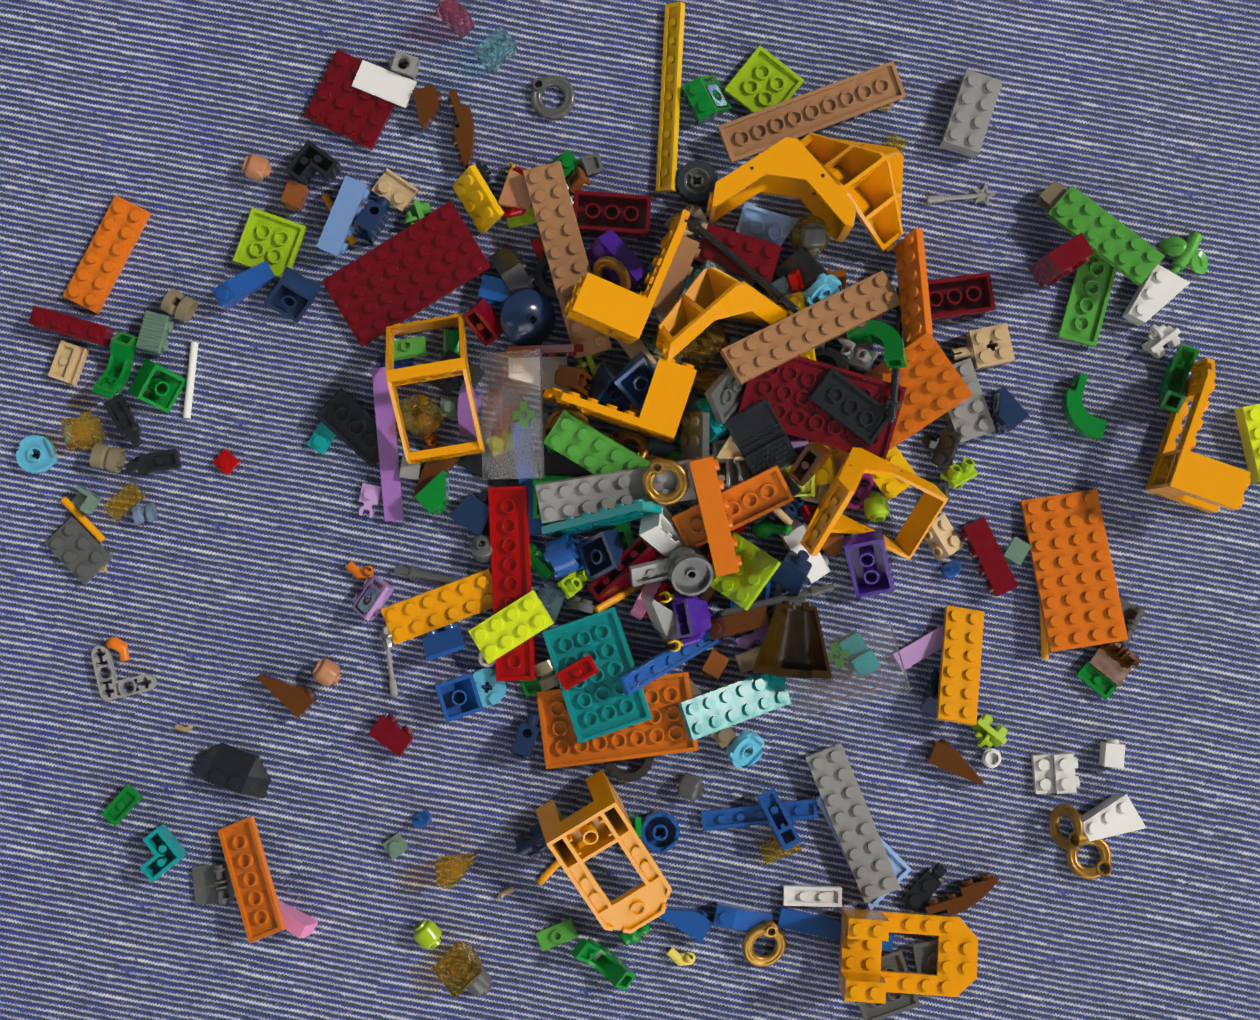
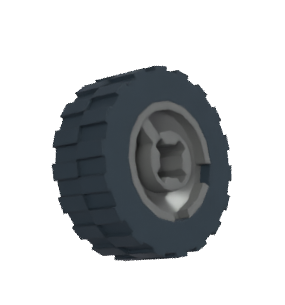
(696, 171)

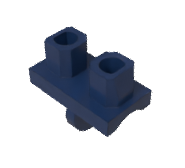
(791, 509)
(525, 846)

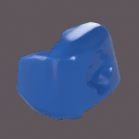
(951, 569)
(421, 819)

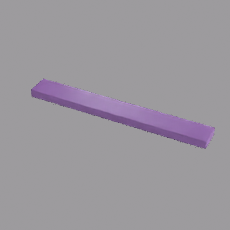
(387, 447)

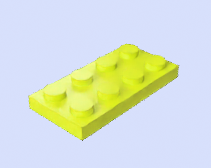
(511, 627)

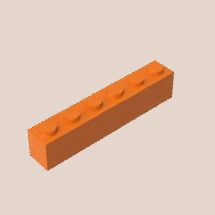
(714, 515)

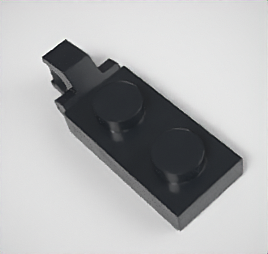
(124, 419)
(155, 462)
(923, 887)

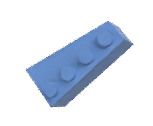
(343, 215)

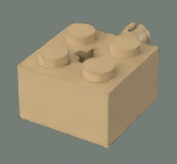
(976, 348)

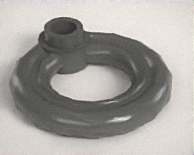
(549, 81)

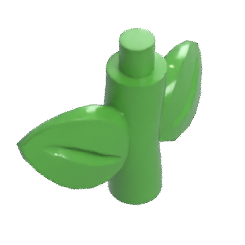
(1185, 253)

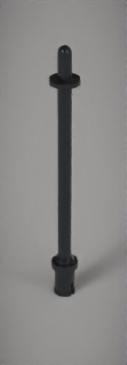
(695, 225)
(893, 404)

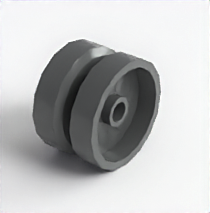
(689, 570)

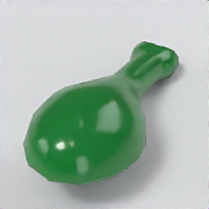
(767, 527)

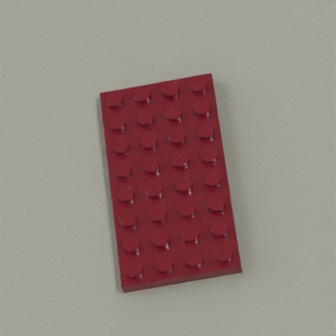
(406, 273)
(788, 394)

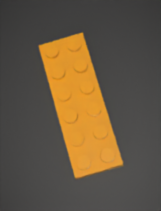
(439, 606)
(960, 665)

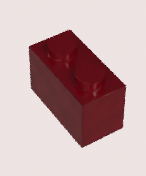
(483, 322)
(392, 734)

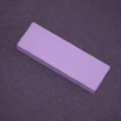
(922, 647)

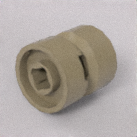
(177, 304)
(103, 457)
(547, 674)

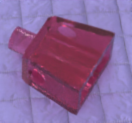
(452, 15)

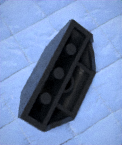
(233, 770)

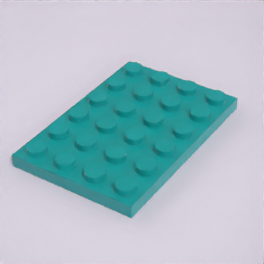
(598, 702)

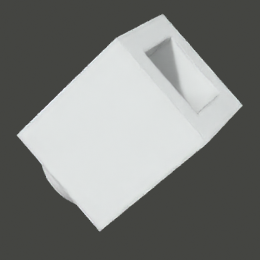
(1112, 753)

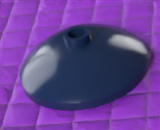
(516, 318)

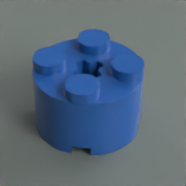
(563, 556)
(660, 842)

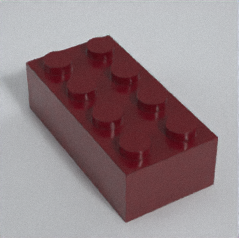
(623, 213)
(757, 253)
(1062, 261)
(961, 296)

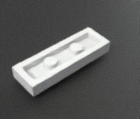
(812, 895)

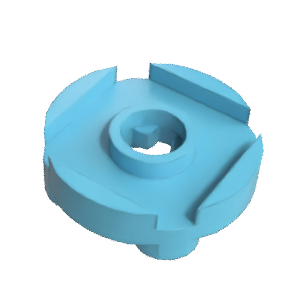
(823, 287)
(26, 450)
(499, 687)
(749, 741)

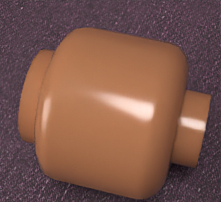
(256, 167)
(326, 672)

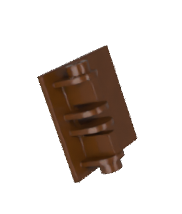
(1114, 661)

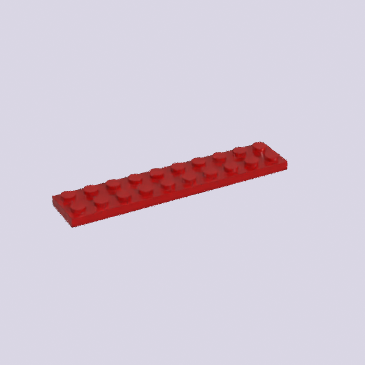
(511, 570)

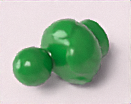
(634, 937)

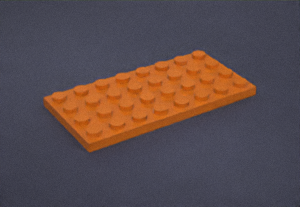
(930, 392)
(1073, 570)
(649, 738)

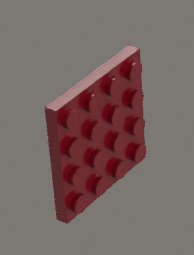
(347, 109)

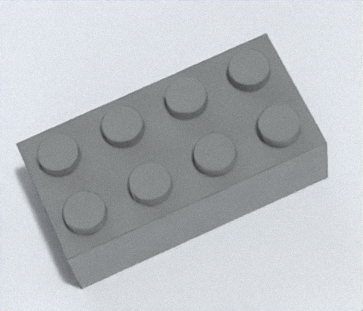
(970, 114)
(971, 416)

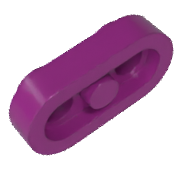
(862, 492)

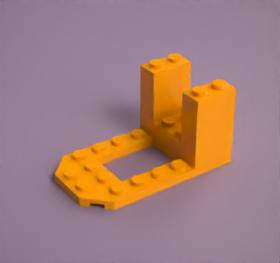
(617, 310)
(661, 408)
(1188, 475)
(591, 832)
(861, 949)

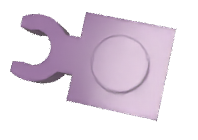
(369, 496)

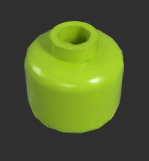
(876, 507)
(427, 934)

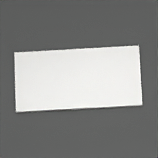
(384, 84)

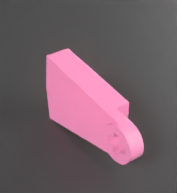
(650, 590)
(296, 921)

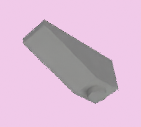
(661, 618)

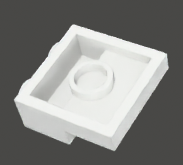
(1055, 773)

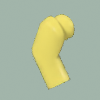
(681, 959)

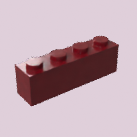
(71, 326)
(988, 557)
(619, 579)

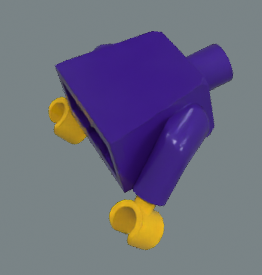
(691, 618)

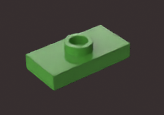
(410, 348)
(557, 934)

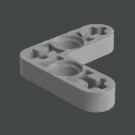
(117, 685)

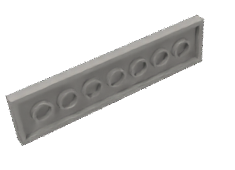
(604, 490)
(852, 822)

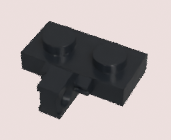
(943, 447)

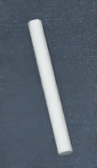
(190, 380)

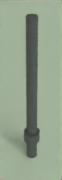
(414, 573)
(814, 591)

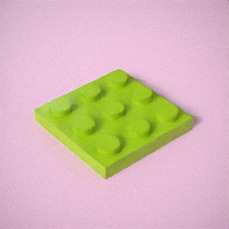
(763, 82)
(269, 240)
(753, 575)

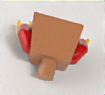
(514, 196)

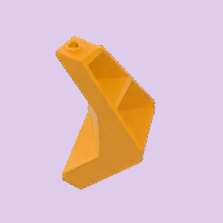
(870, 178)
(712, 298)

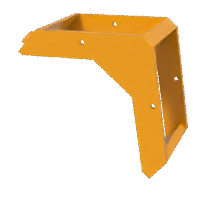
(789, 172)
(429, 372)
(829, 516)

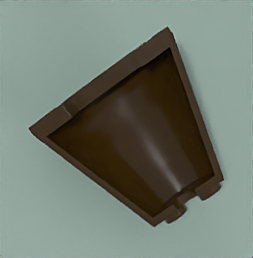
(794, 644)

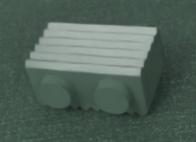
(155, 332)

